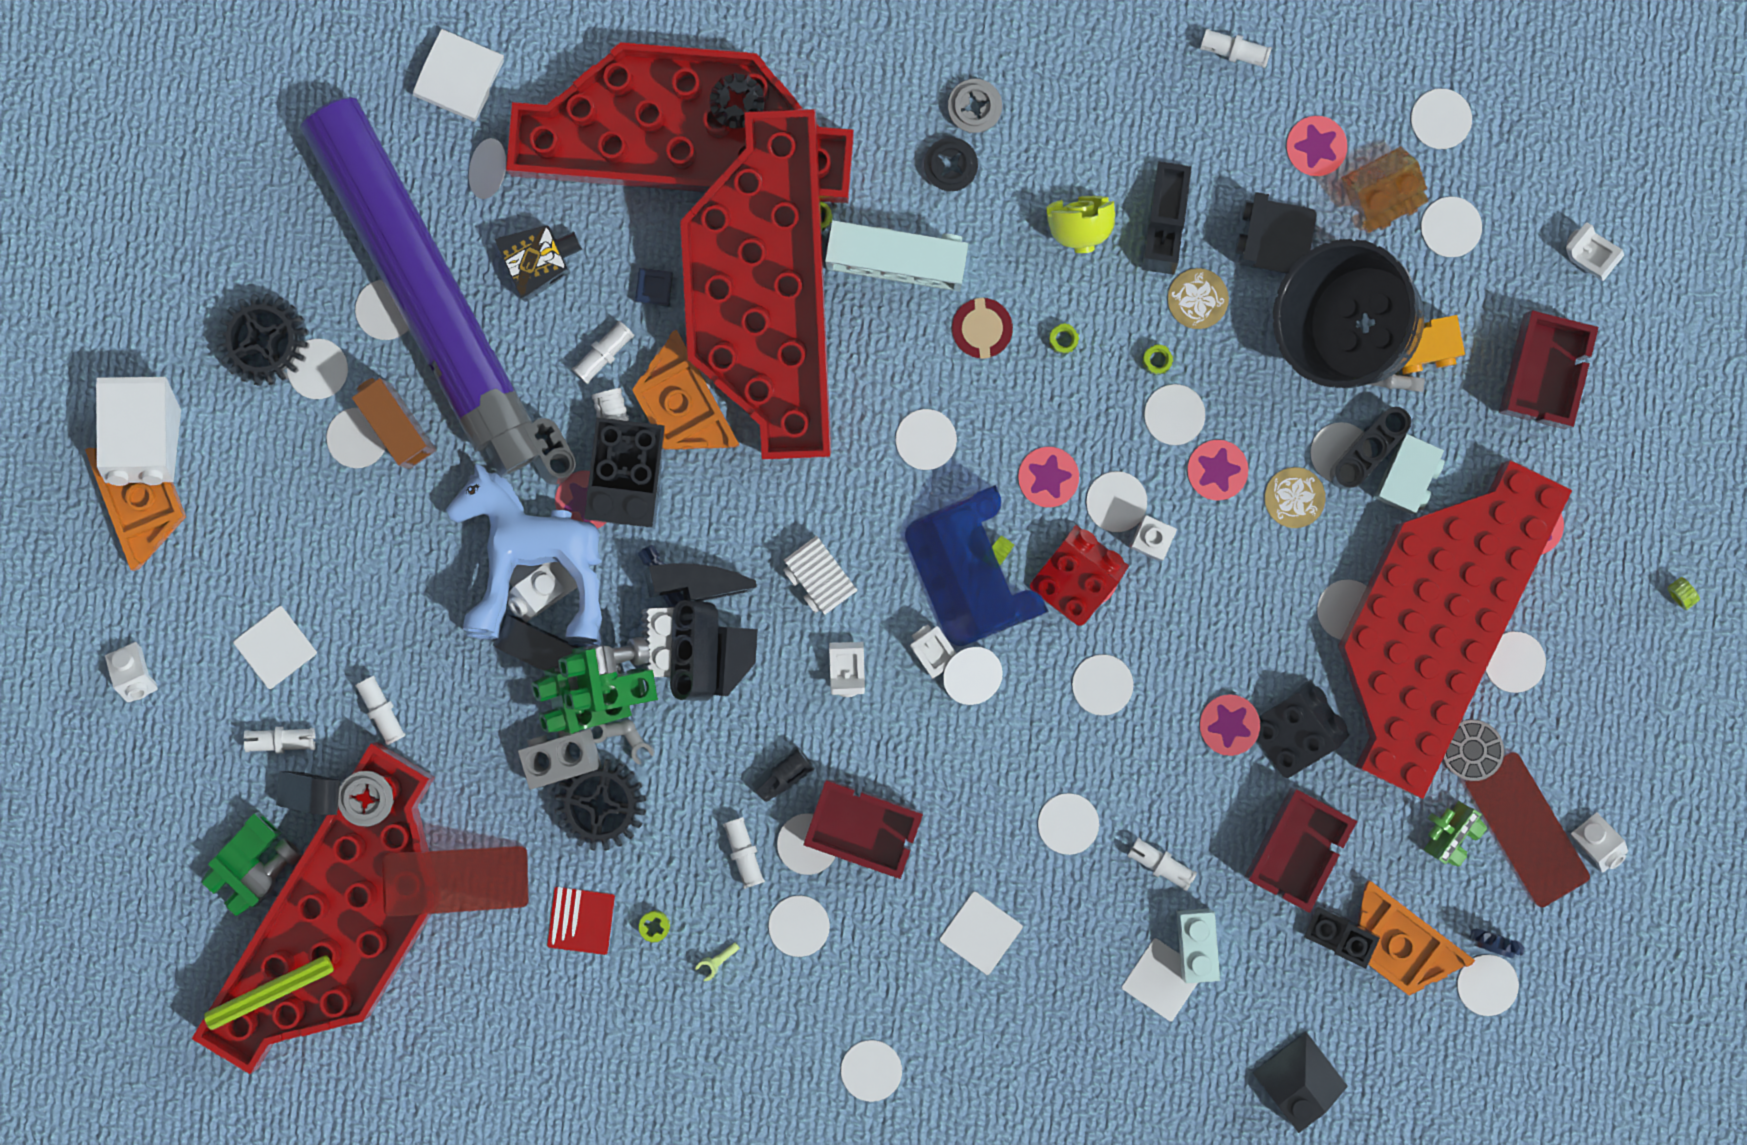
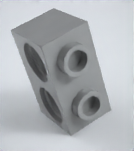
(561, 763)

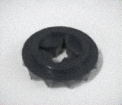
(720, 97)
(950, 148)

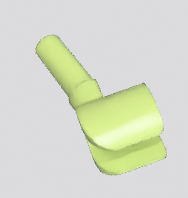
(716, 961)

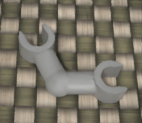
(1402, 382)
(627, 729)

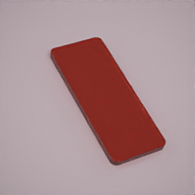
(1528, 831)
(455, 880)

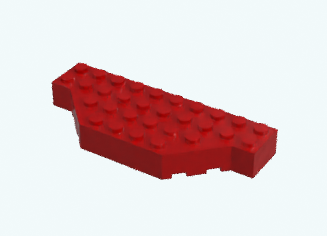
(650, 124)
(760, 285)
(1438, 618)
(332, 911)

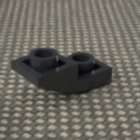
(1342, 936)

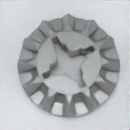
(982, 92)
(353, 809)

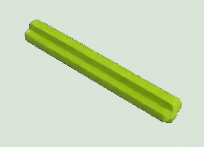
(268, 992)

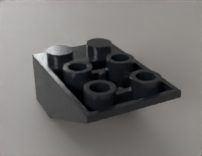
(625, 473)

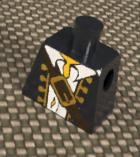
(537, 258)

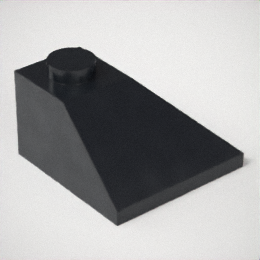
(734, 657)
(1301, 1081)

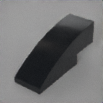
(1166, 218)
(696, 581)

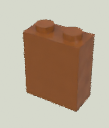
(393, 422)

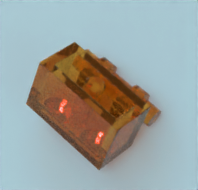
(1386, 189)

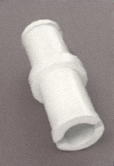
(1235, 48)
(603, 352)
(380, 710)
(279, 740)
(743, 852)
(1162, 864)

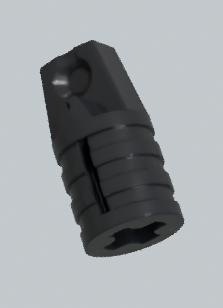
(783, 774)

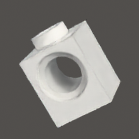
(1153, 538)

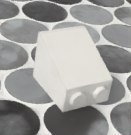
(136, 430)

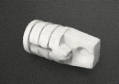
(610, 405)

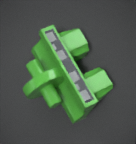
(1451, 831)

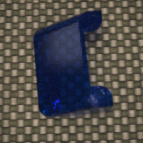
(964, 572)

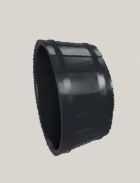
(1327, 297)

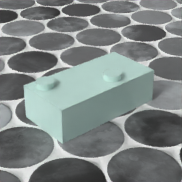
(897, 255)

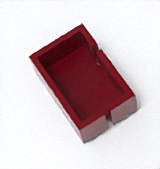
(1543, 370)
(863, 828)
(1297, 849)

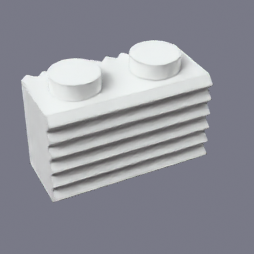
(819, 575)
(658, 636)

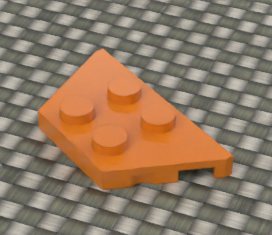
(679, 398)
(140, 514)
(1408, 948)

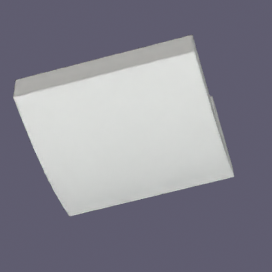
(458, 75)

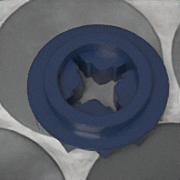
(1496, 943)

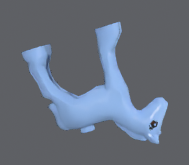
(528, 542)

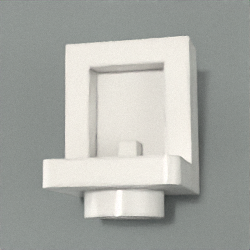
(1593, 252)
(534, 593)
(932, 649)
(847, 668)
(130, 673)
(1601, 842)

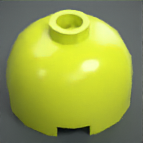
(1082, 222)

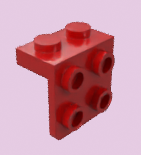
(1079, 576)

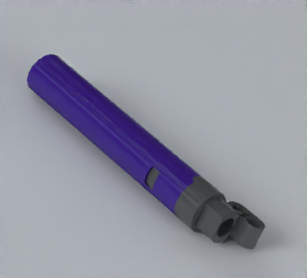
(429, 294)

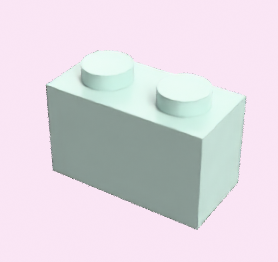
(1409, 475)
(1198, 945)

